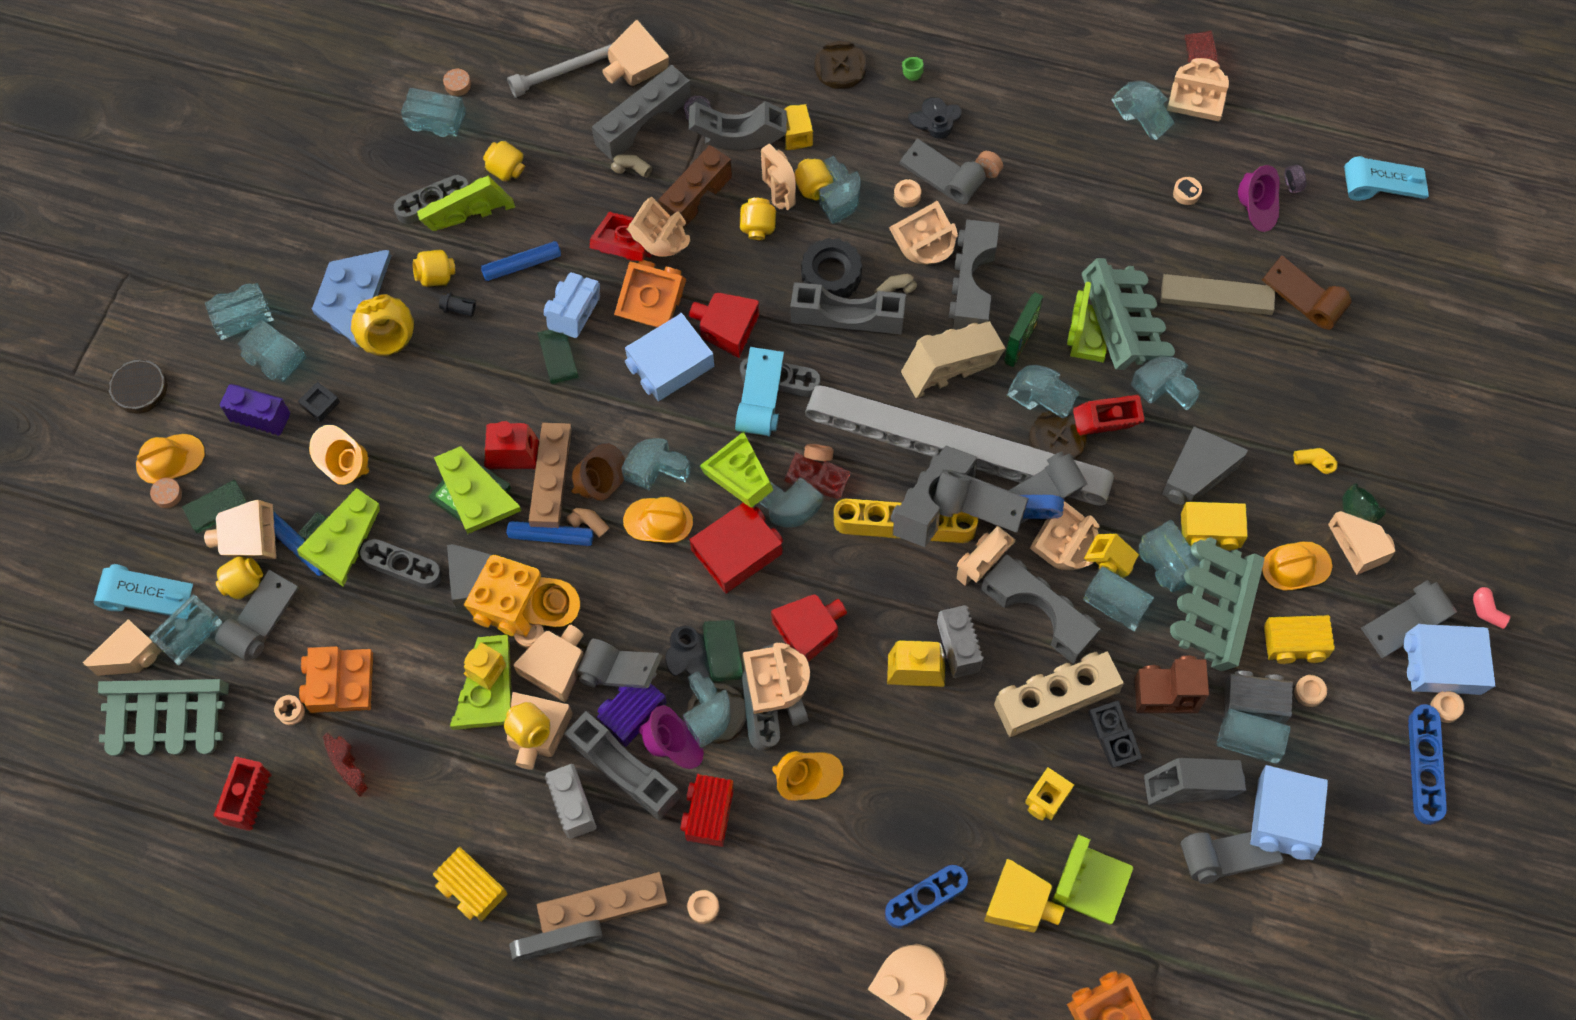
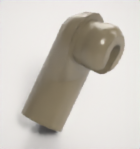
(902, 281)

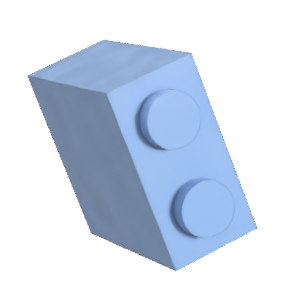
(669, 357)
(1449, 659)
(1289, 813)

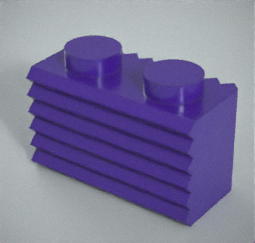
(255, 409)
(629, 711)

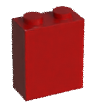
(737, 546)

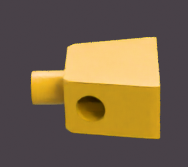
(916, 664)
(1022, 900)

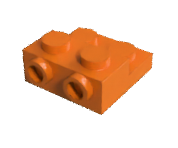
(649, 294)
(337, 679)
(1111, 1000)

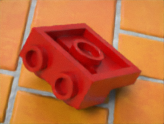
(615, 239)

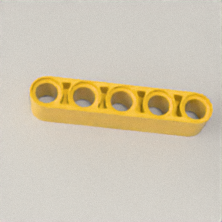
(862, 525)

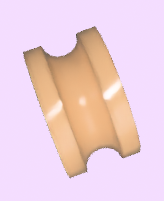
(281, 706)

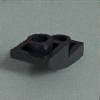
(1113, 734)

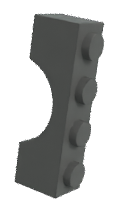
(619, 127)
(979, 247)
(816, 306)
(918, 515)
(1013, 584)
(620, 766)

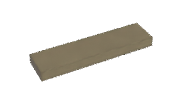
(1217, 294)

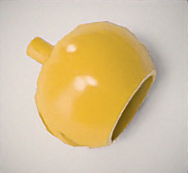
(382, 325)

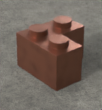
(1174, 689)

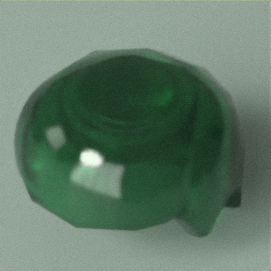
(1362, 504)

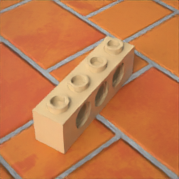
(1019, 718)

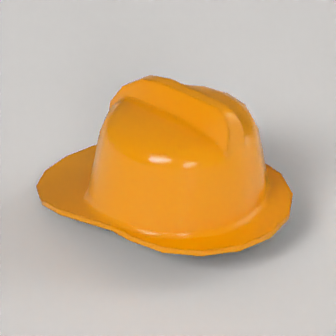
(338, 454)
(169, 457)
(658, 520)
(1296, 566)
(552, 603)
(808, 775)

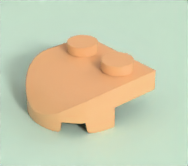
(1199, 90)
(779, 177)
(657, 230)
(926, 235)
(1066, 539)
(988, 551)
(776, 677)
(911, 980)

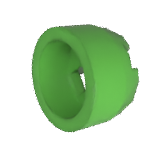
(912, 68)

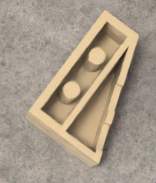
(951, 354)

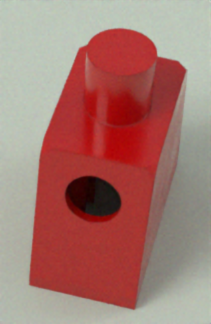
(727, 321)
(510, 446)
(808, 624)

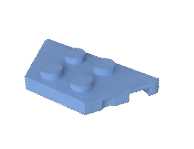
(347, 285)

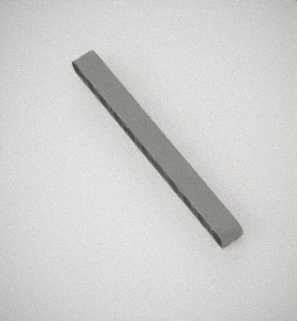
(931, 435)

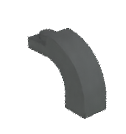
(738, 131)

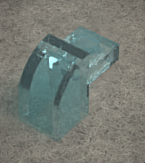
(1146, 103)
(842, 195)
(1165, 375)
(1041, 386)
(649, 459)
(795, 505)
(713, 714)

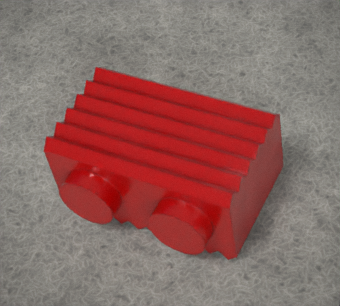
(1108, 414)
(242, 793)
(709, 810)

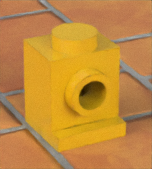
(798, 128)
(1112, 553)
(484, 665)
(1055, 787)

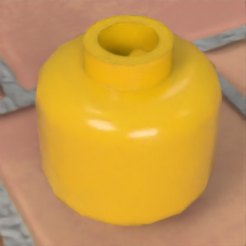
(504, 161)
(812, 176)
(757, 218)
(433, 268)
(239, 577)
(527, 725)

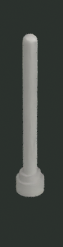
(521, 83)

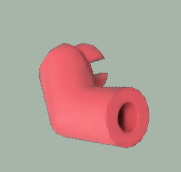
(1487, 610)

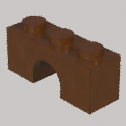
(706, 173)

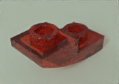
(1201, 46)
(824, 477)
(342, 760)

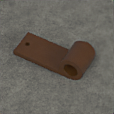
(1314, 302)

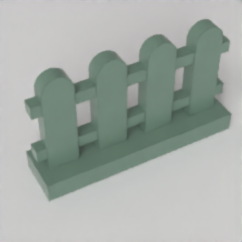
(1113, 317)
(1235, 604)
(147, 714)

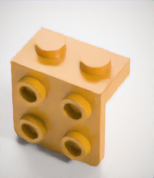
(502, 595)

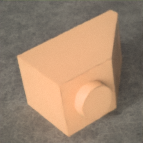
(1362, 541)
(123, 652)

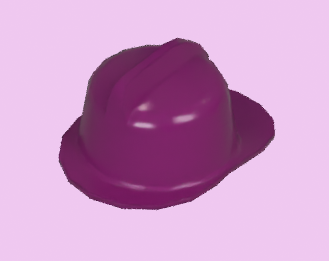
(1260, 196)
(669, 737)

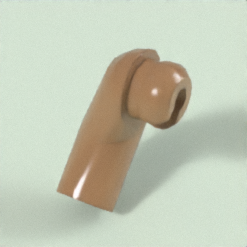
(587, 517)

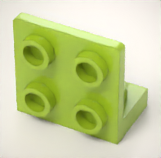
(1085, 332)
(1092, 882)

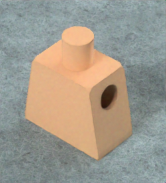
(635, 56)
(245, 531)
(552, 662)
(559, 717)

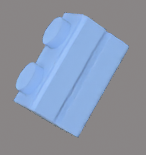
(572, 304)

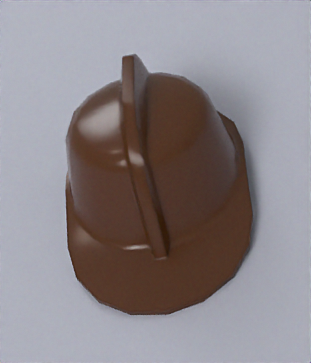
(599, 472)

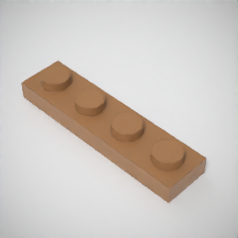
(550, 475)
(604, 903)

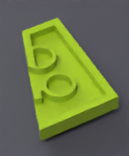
(471, 200)
(739, 471)
(474, 491)
(339, 538)
(482, 706)

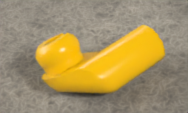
(1318, 458)

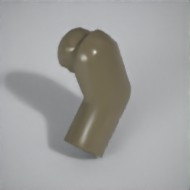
(633, 162)

